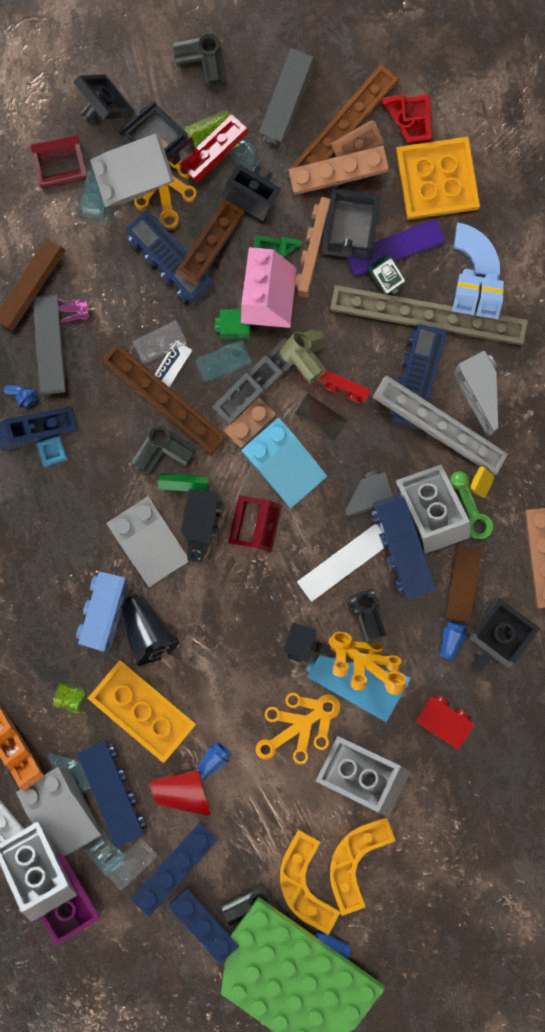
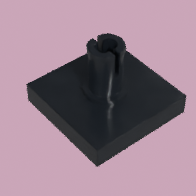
(102, 97)

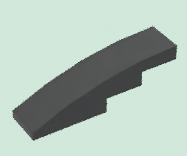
(49, 344)
(253, 384)

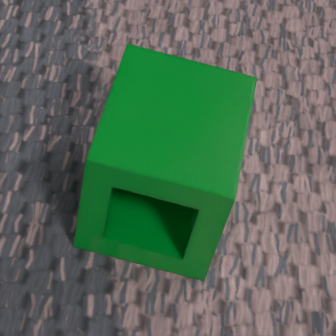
(230, 325)

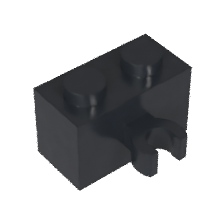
(251, 191)
(301, 641)

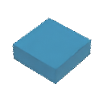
(52, 451)

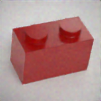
(444, 722)

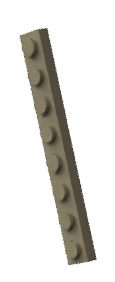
(435, 315)

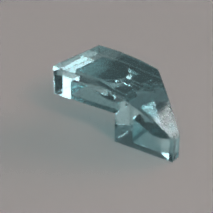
(245, 154)
(75, 767)

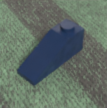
(36, 428)

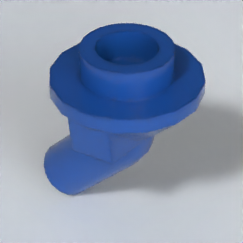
(25, 397)

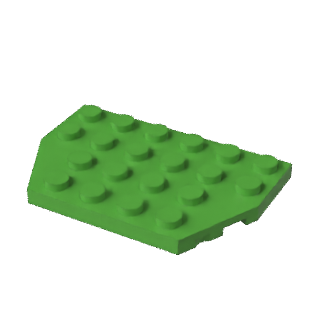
(293, 977)

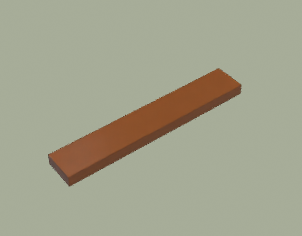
(350, 116)

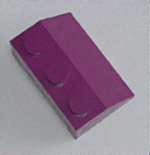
(72, 915)

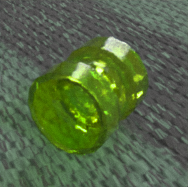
(68, 698)

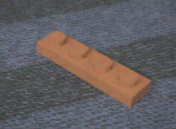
(339, 170)
(310, 257)
(536, 537)

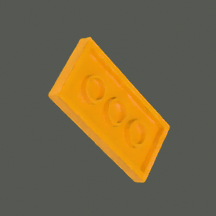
(142, 711)

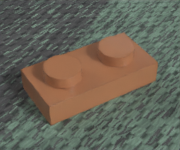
(360, 139)
(250, 423)

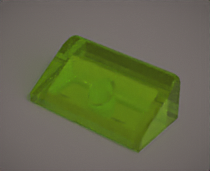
(203, 128)

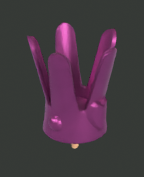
(79, 306)

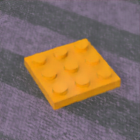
(437, 178)

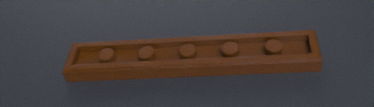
(164, 399)

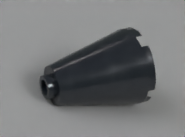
(146, 632)

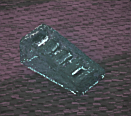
(98, 860)

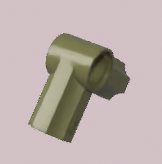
(300, 351)

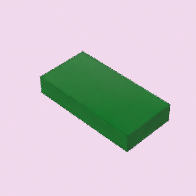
(182, 482)

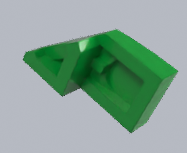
(282, 246)

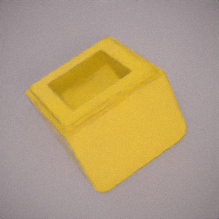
(481, 482)

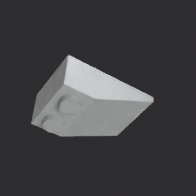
(132, 170)
(479, 384)
(434, 509)
(148, 541)
(363, 776)
(60, 810)
(34, 872)

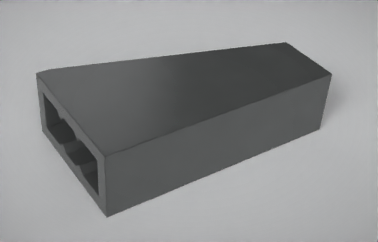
(287, 96)

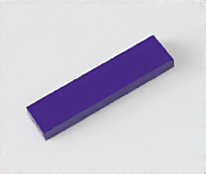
(401, 245)

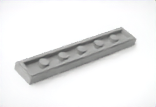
(440, 425)

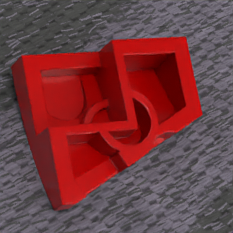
(412, 117)
(181, 792)

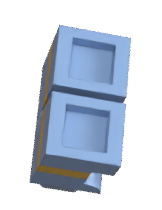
(487, 289)

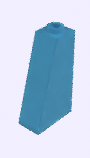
(372, 699)

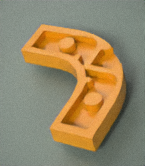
(346, 857)
(294, 884)

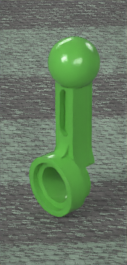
(460, 482)

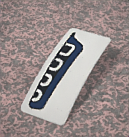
(172, 364)

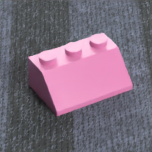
(268, 289)

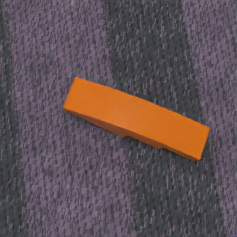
(17, 755)

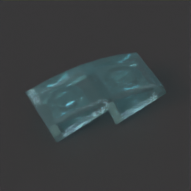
(91, 202)
(223, 361)

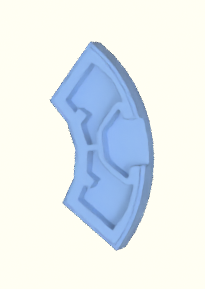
(478, 248)

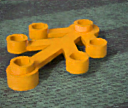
(165, 198)
(342, 644)
(301, 724)

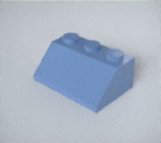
(103, 611)

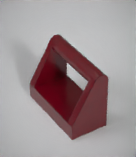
(58, 148)
(265, 525)

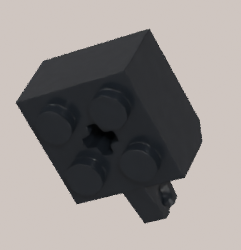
(200, 522)
(504, 650)

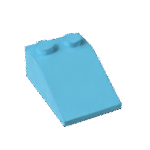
(284, 463)

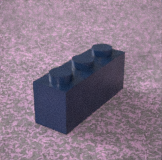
(203, 924)

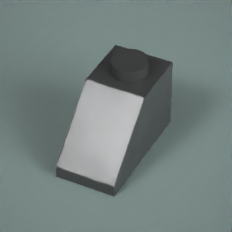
(370, 490)

